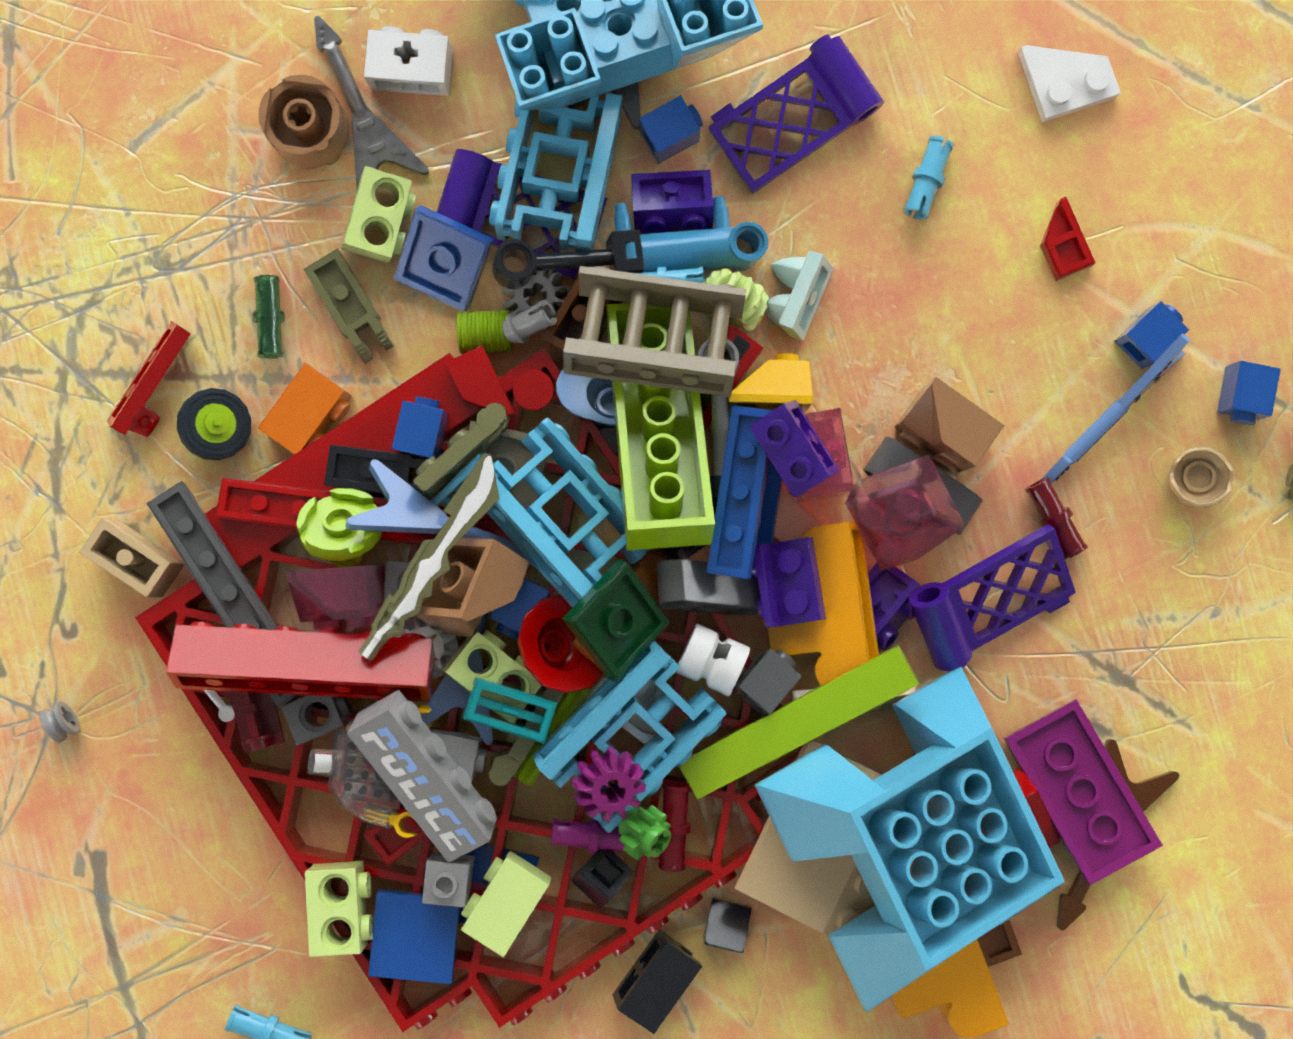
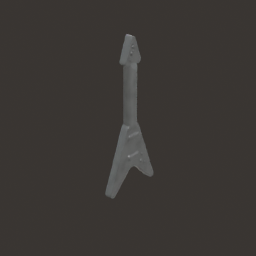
(371, 137)

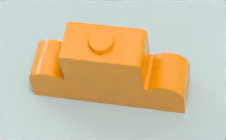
(849, 630)
(961, 989)

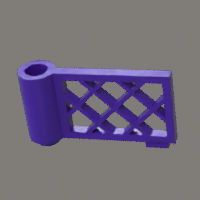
(840, 84)
(470, 191)
(943, 613)

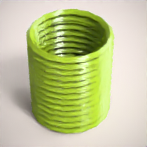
(482, 329)

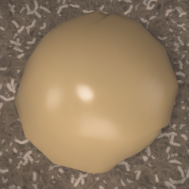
(1201, 477)

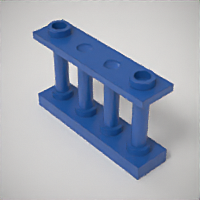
(745, 499)

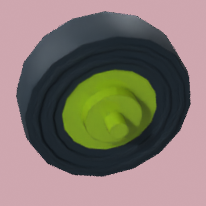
(214, 424)

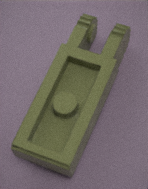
(346, 301)
(463, 447)
(508, 761)

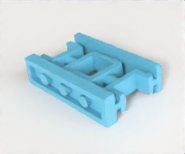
(588, 172)
(536, 532)
(613, 706)

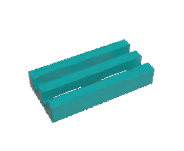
(475, 699)

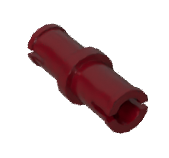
(1057, 516)
(676, 808)

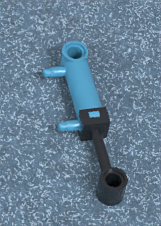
(641, 253)

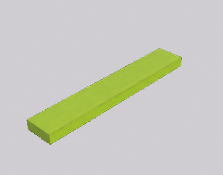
(799, 722)

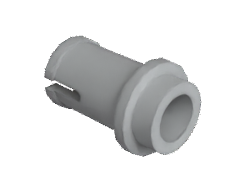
(522, 325)

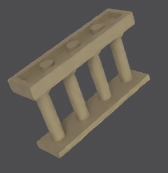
(648, 366)

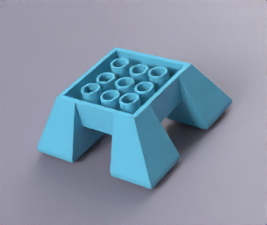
(603, 45)
(955, 889)

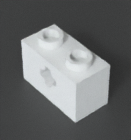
(426, 72)

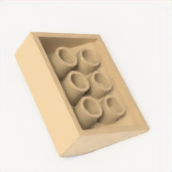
(814, 891)

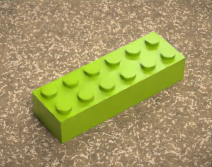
(660, 448)

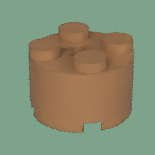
(292, 104)

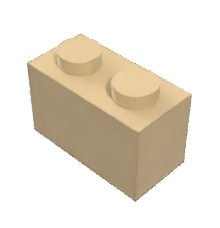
(131, 558)

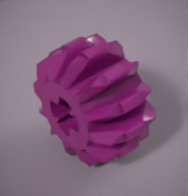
(620, 793)

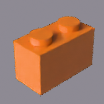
(305, 410)

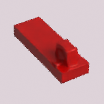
(131, 409)

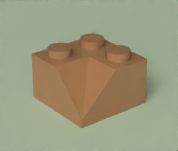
(948, 427)
(479, 581)

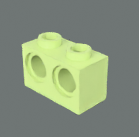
(368, 213)
(498, 668)
(326, 907)

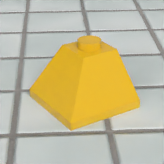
(776, 384)

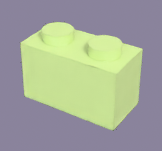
(506, 902)

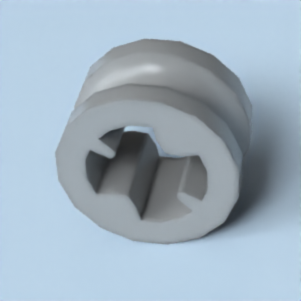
(59, 721)

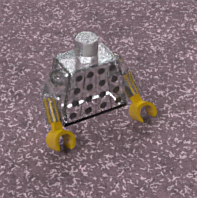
(358, 783)

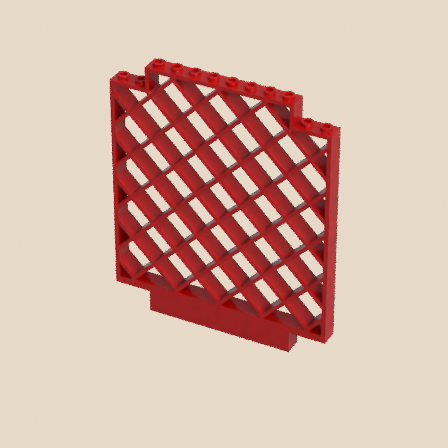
(252, 543)

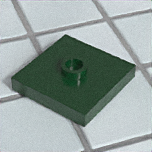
(616, 620)

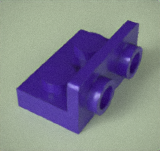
(672, 201)
(794, 448)
(788, 583)
(890, 602)

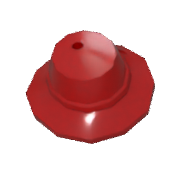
(561, 664)

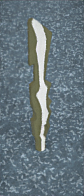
(431, 560)

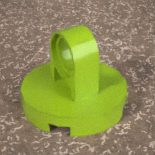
(324, 530)

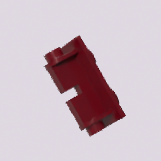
(256, 720)

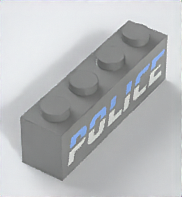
(423, 775)

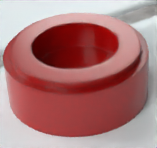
(533, 390)

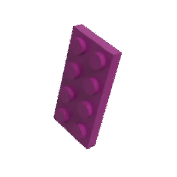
(1083, 792)

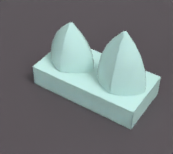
(808, 279)

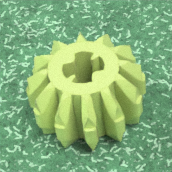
(754, 302)

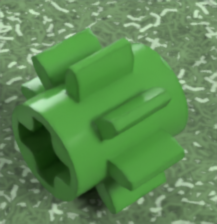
(644, 832)

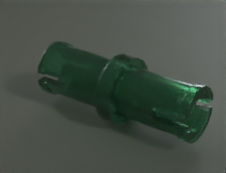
(268, 316)

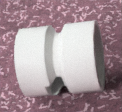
(713, 659)

